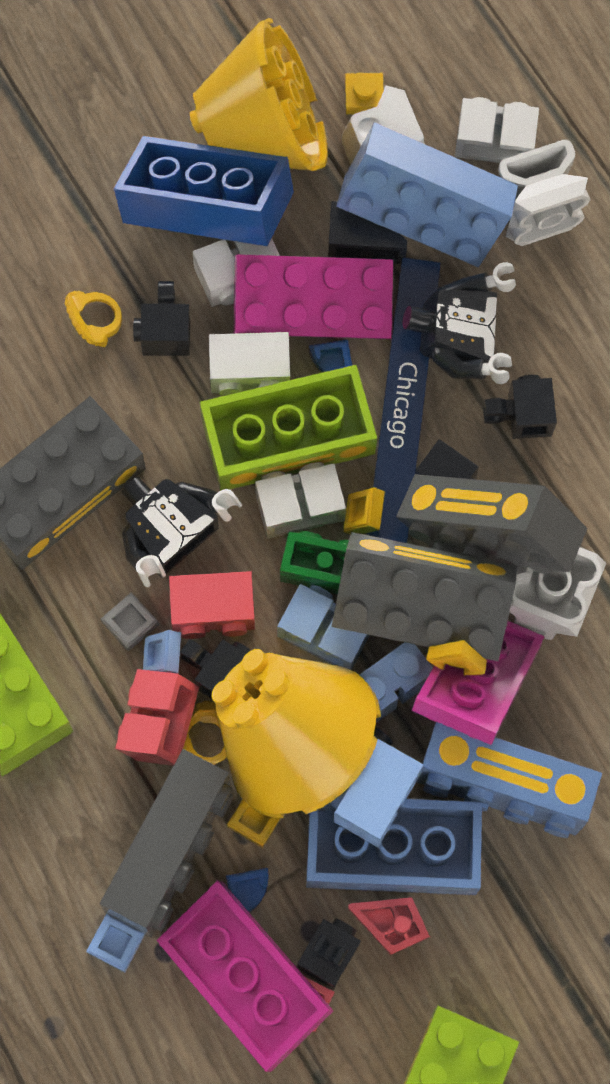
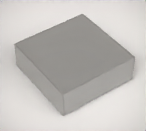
(129, 621)

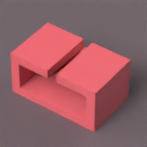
(212, 603)
(158, 717)

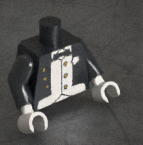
(460, 326)
(170, 523)

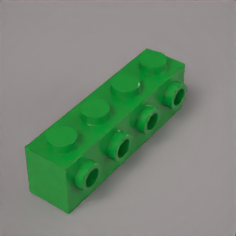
(313, 561)

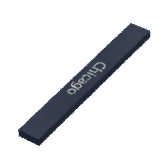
(403, 399)

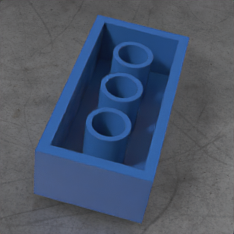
(204, 190)

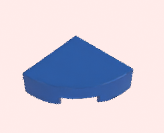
(331, 355)
(249, 887)

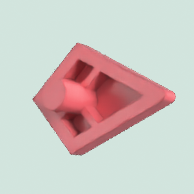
(391, 922)

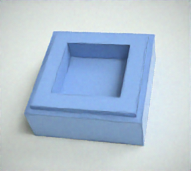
(162, 652)
(115, 943)

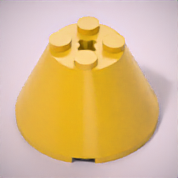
(262, 102)
(294, 730)

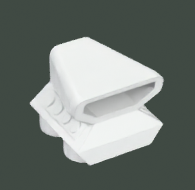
(391, 112)
(546, 196)
(558, 599)

